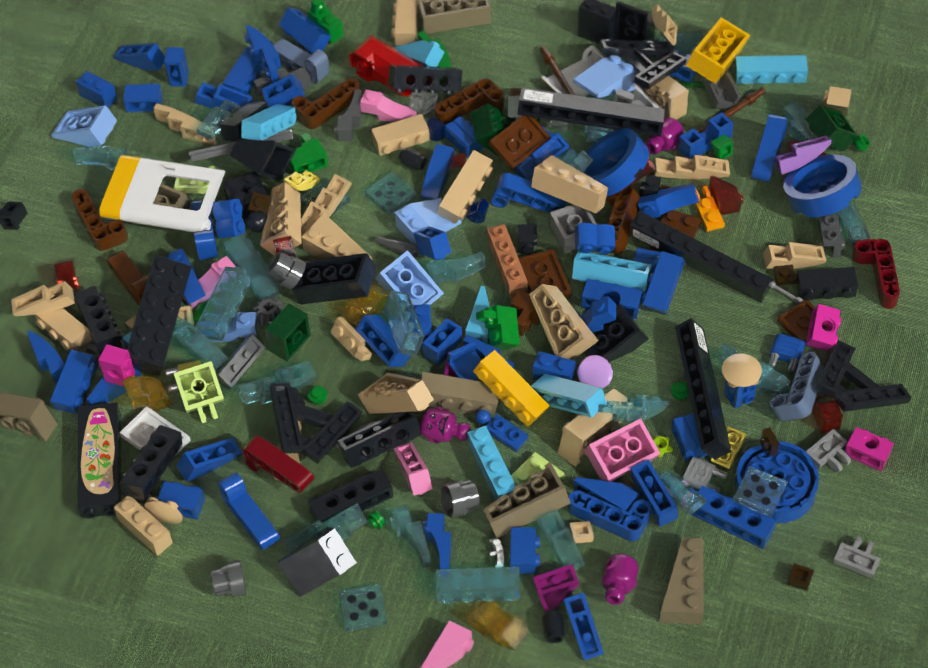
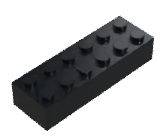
(157, 314)

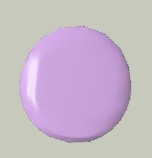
(595, 371)

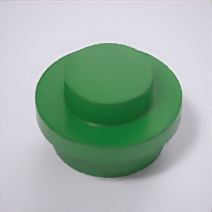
(862, 143)
(680, 390)
(317, 395)
(375, 520)

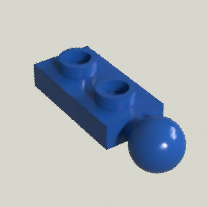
(502, 430)

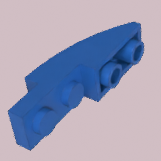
(263, 51)

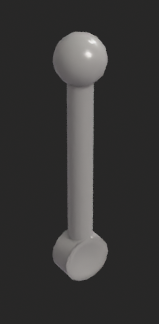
(798, 300)

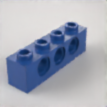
(737, 526)

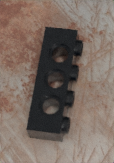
(399, 73)
(97, 318)
(379, 438)
(151, 463)
(356, 488)

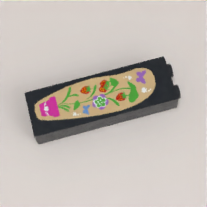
(99, 459)

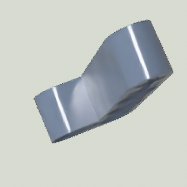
(296, 58)
(802, 395)

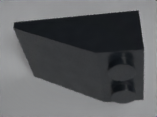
(633, 23)
(618, 337)
(316, 561)

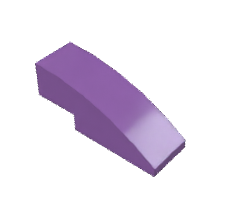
(801, 154)

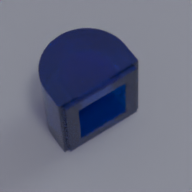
(436, 129)
(478, 211)

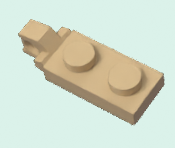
(350, 339)

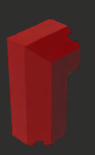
(374, 59)

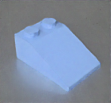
(607, 76)
(86, 126)
(419, 216)
(409, 277)

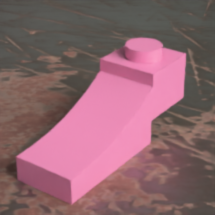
(386, 109)
(211, 279)

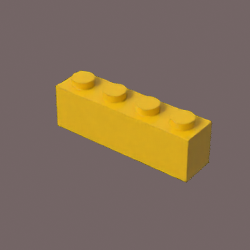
(511, 388)

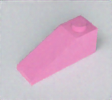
(413, 468)
(449, 647)

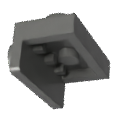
(724, 92)
(831, 234)

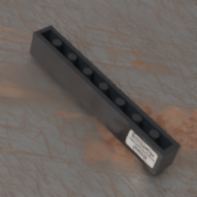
(590, 111)
(701, 256)
(703, 389)

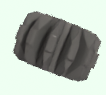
(267, 310)

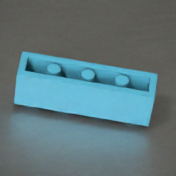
(771, 69)
(268, 122)
(611, 270)
(570, 395)
(490, 462)

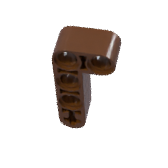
(469, 99)
(325, 107)
(623, 212)
(102, 235)
(128, 274)

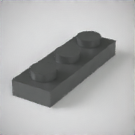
(240, 361)

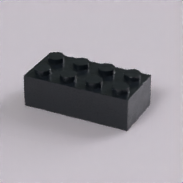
(335, 279)

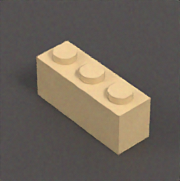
(405, 21)
(837, 99)
(400, 134)
(65, 328)
(143, 525)

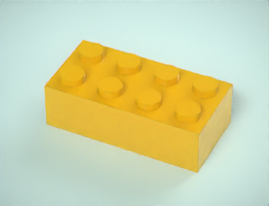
(718, 50)

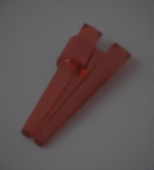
(457, 161)

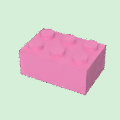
(621, 450)

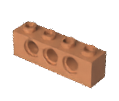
(506, 260)

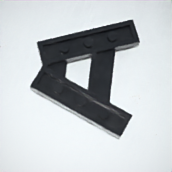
(636, 54)
(868, 396)
(289, 413)

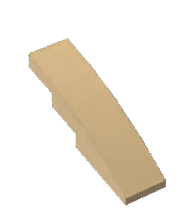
(664, 24)
(181, 122)
(696, 168)
(326, 202)

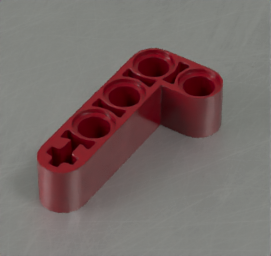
(880, 255)
(264, 455)

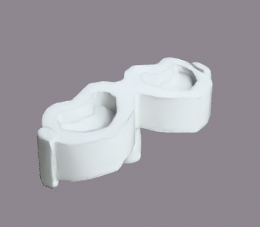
(498, 550)

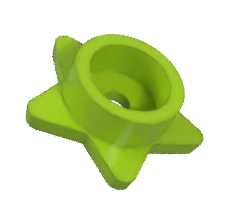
(664, 441)

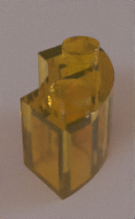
(358, 307)
(146, 392)
(503, 627)

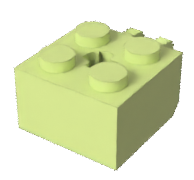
(208, 396)

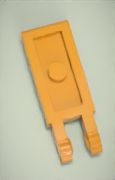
(708, 211)

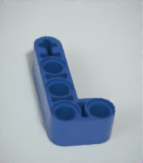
(769, 147)
(520, 190)
(205, 240)
(583, 505)
(247, 512)

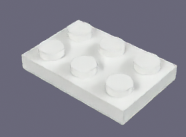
(142, 426)

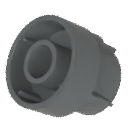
(286, 269)
(459, 498)
(229, 579)

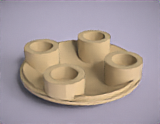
(741, 370)
(163, 511)

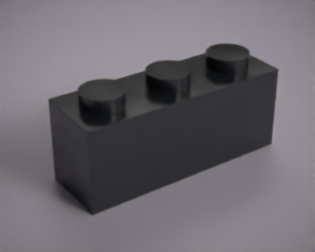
(232, 126)
(827, 283)

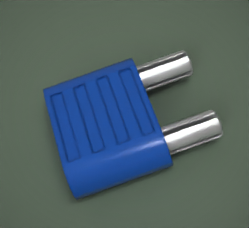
(787, 349)

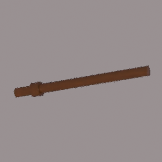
(550, 60)
(748, 100)

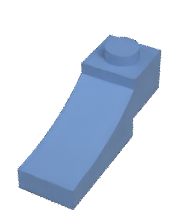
(241, 326)

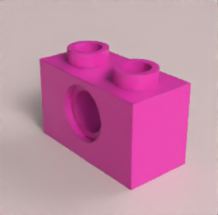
(817, 336)
(116, 364)
(858, 448)

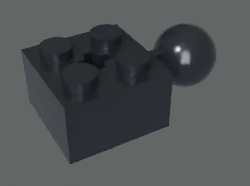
(242, 189)

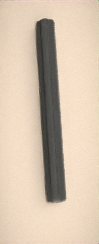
(226, 148)

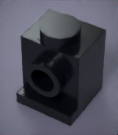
(650, 186)
(12, 215)
(527, 237)

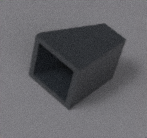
(596, 21)
(264, 156)

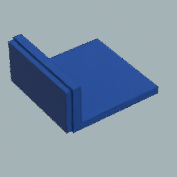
(464, 361)

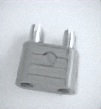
(701, 472)

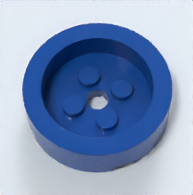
(617, 159)
(829, 172)
(795, 467)

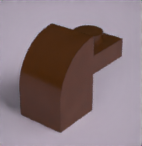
(525, 311)

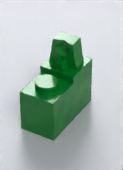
(326, 20)
(309, 156)
(501, 326)

